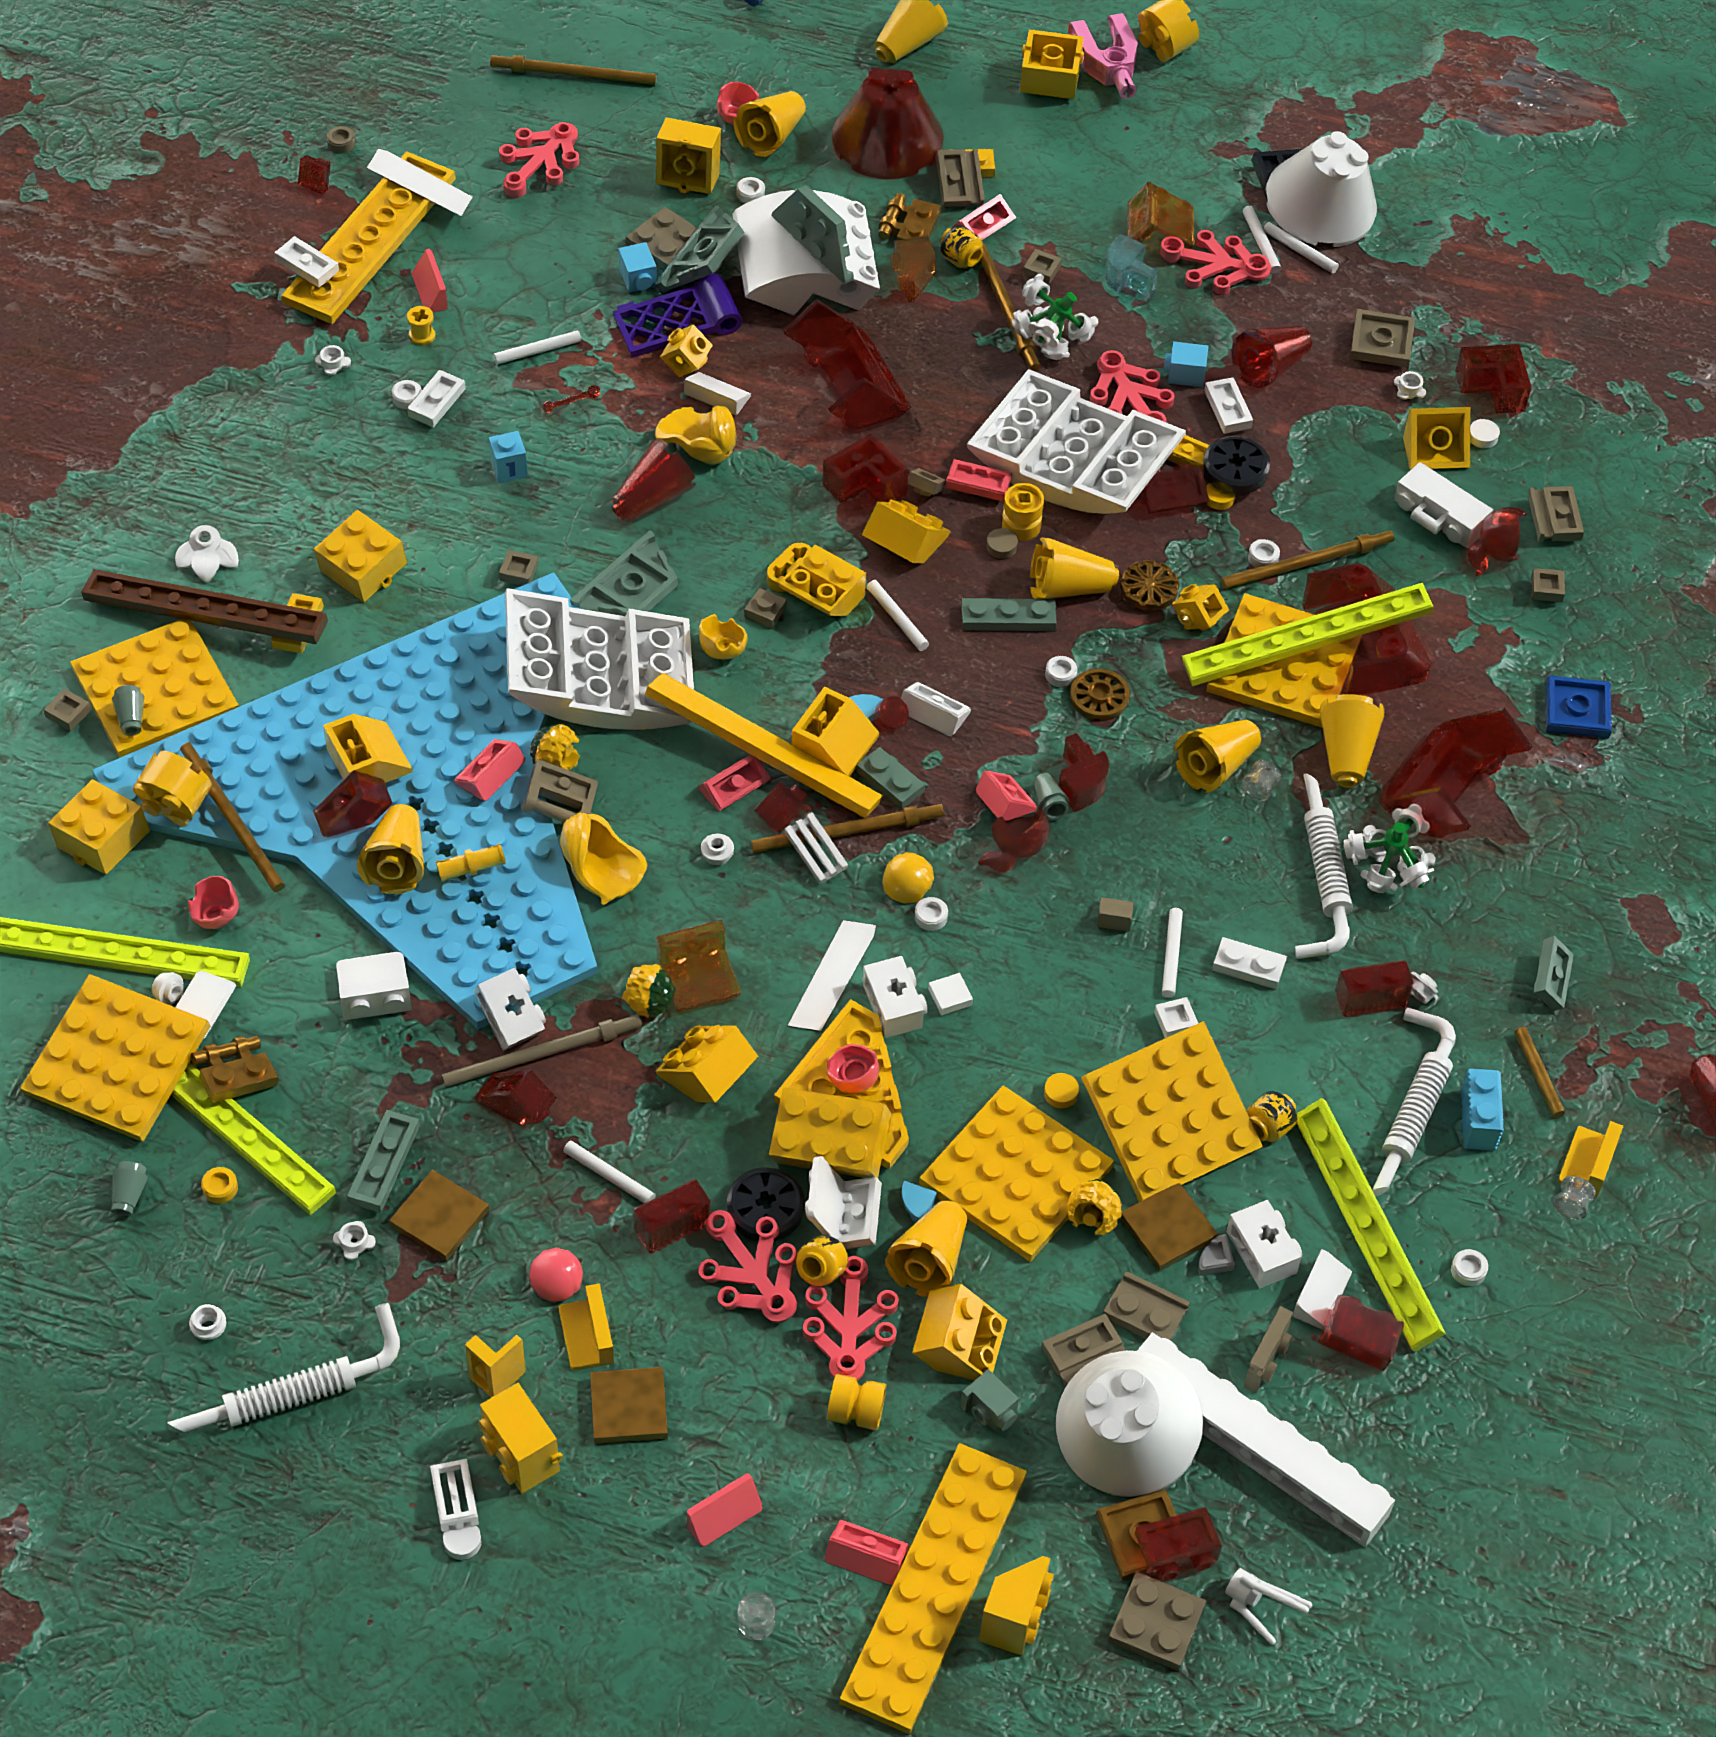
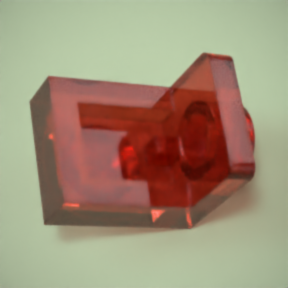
(783, 806)

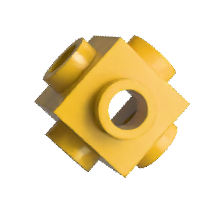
(686, 350)
(1200, 606)

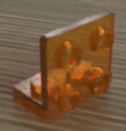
(1160, 211)
(698, 965)

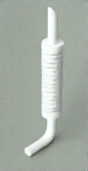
(1329, 872)
(1419, 1100)
(300, 1386)

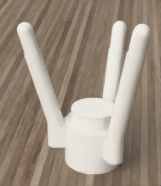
(1248, 1589)

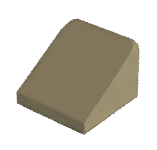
(1115, 914)

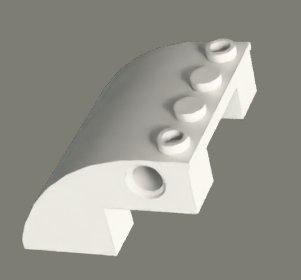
(785, 273)

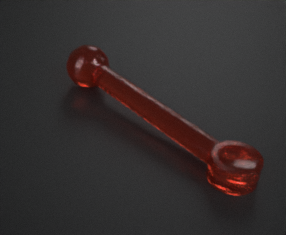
(593, 392)

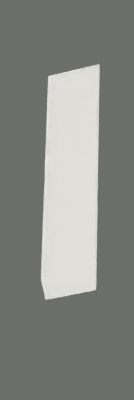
(419, 181)
(832, 975)

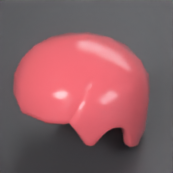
(732, 97)
(213, 903)
(853, 1068)
(556, 1275)

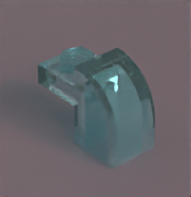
(1127, 269)

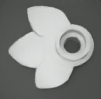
(206, 556)

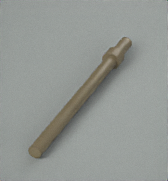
(605, 1031)

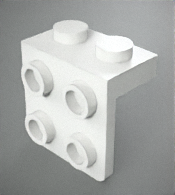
(373, 985)
(843, 1207)

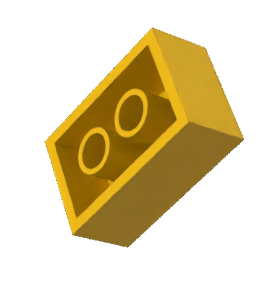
(838, 1128)

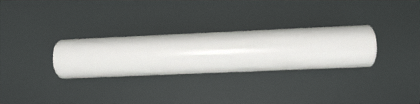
(1261, 239)
(1300, 247)
(537, 347)
(897, 615)
(1172, 952)
(608, 1172)

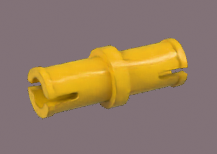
(470, 862)

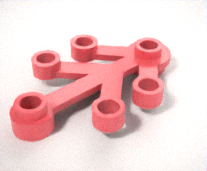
(559, 136)
(1248, 267)
(1113, 366)
(753, 1270)
(850, 1325)

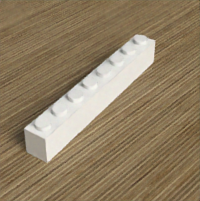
(1280, 1452)

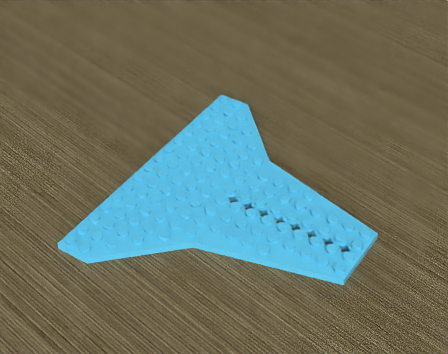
(444, 704)

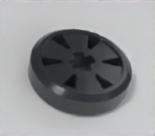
(1225, 476)
(770, 1185)

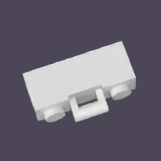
(1441, 505)

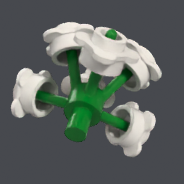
(1051, 320)
(1385, 845)

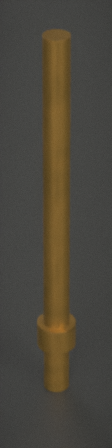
(519, 64)
(1024, 346)
(1360, 544)
(909, 816)
(234, 819)

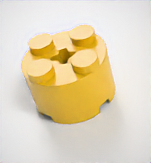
(1167, 28)
(171, 787)

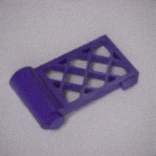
(711, 299)

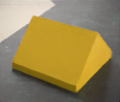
(1438, 437)

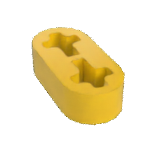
(784, 564)

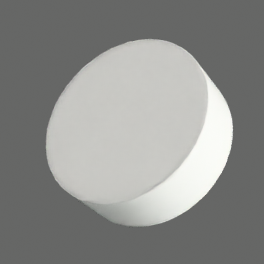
(750, 189)
(404, 393)
(1484, 433)
(1263, 553)
(1061, 671)
(931, 914)
(1469, 1267)
(462, 1542)

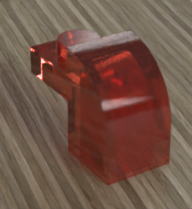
(1085, 776)

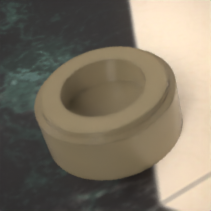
(341, 139)
(1002, 543)

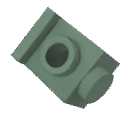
(990, 1402)

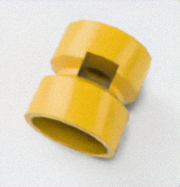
(1023, 510)
(856, 1402)

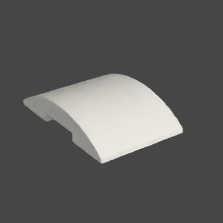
(1073, 447)
(593, 663)

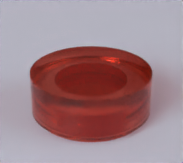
(891, 713)

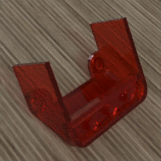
(853, 365)
(1399, 649)
(1449, 763)

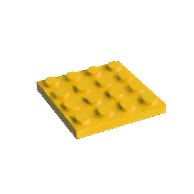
(173, 675)
(1289, 685)
(115, 1057)
(1171, 1111)
(1015, 1172)

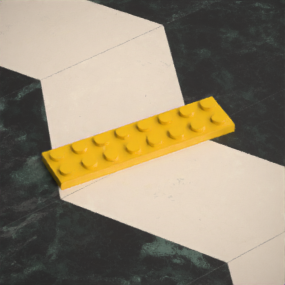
(365, 243)
(933, 1589)

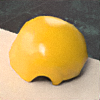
(722, 639)
(907, 878)

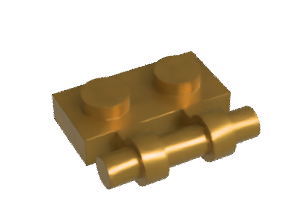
(918, 222)
(236, 1077)

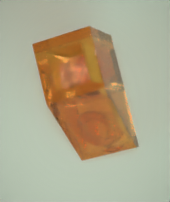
(915, 265)

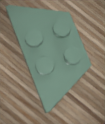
(817, 229)
(703, 251)
(632, 581)

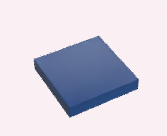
(1578, 706)

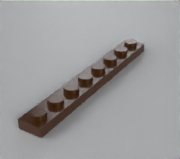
(205, 606)

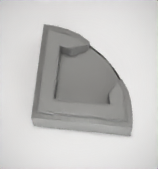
(1216, 1257)

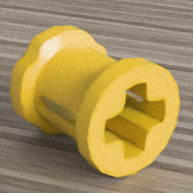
(421, 329)

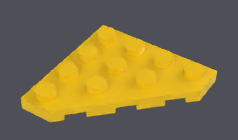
(859, 1027)

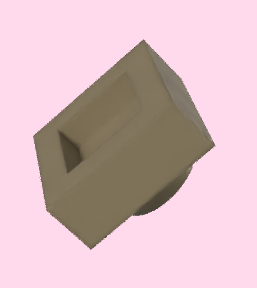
(1042, 263)
(925, 482)
(518, 568)
(1548, 585)
(765, 608)
(67, 709)

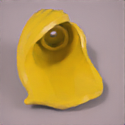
(703, 436)
(600, 857)

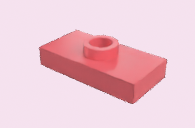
(978, 480)

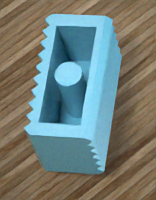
(1482, 1109)

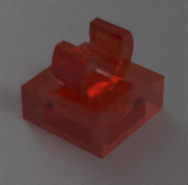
(314, 174)

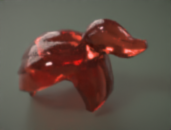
(1497, 539)
(1016, 839)

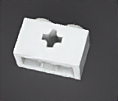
(893, 996)
(509, 1026)
(1264, 1243)

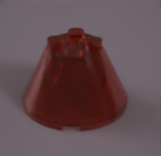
(887, 127)

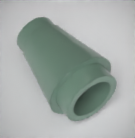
(129, 705)
(1050, 797)
(127, 1187)

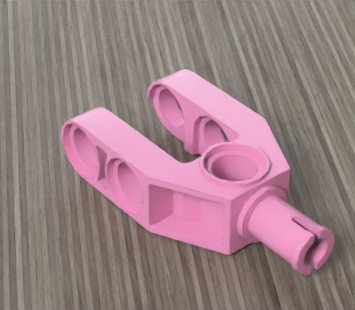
(1115, 63)

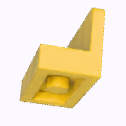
(1591, 1155)
(587, 1331)
(493, 1370)

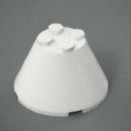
(1324, 192)
(1129, 1423)

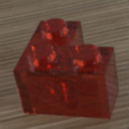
(1497, 371)
(865, 467)

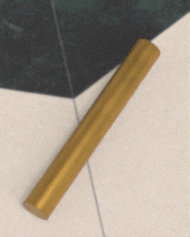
(1539, 1072)

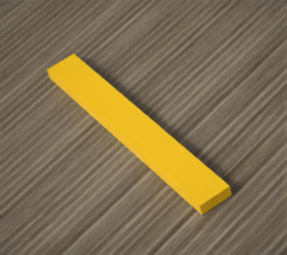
(763, 745)

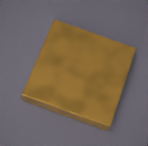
(439, 1215)
(1168, 1226)
(628, 1405)
(1119, 1526)

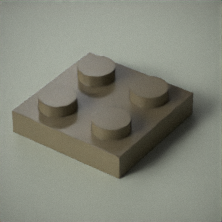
(664, 235)
(1382, 338)
(1157, 1621)

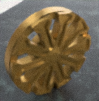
(1149, 585)
(1099, 694)

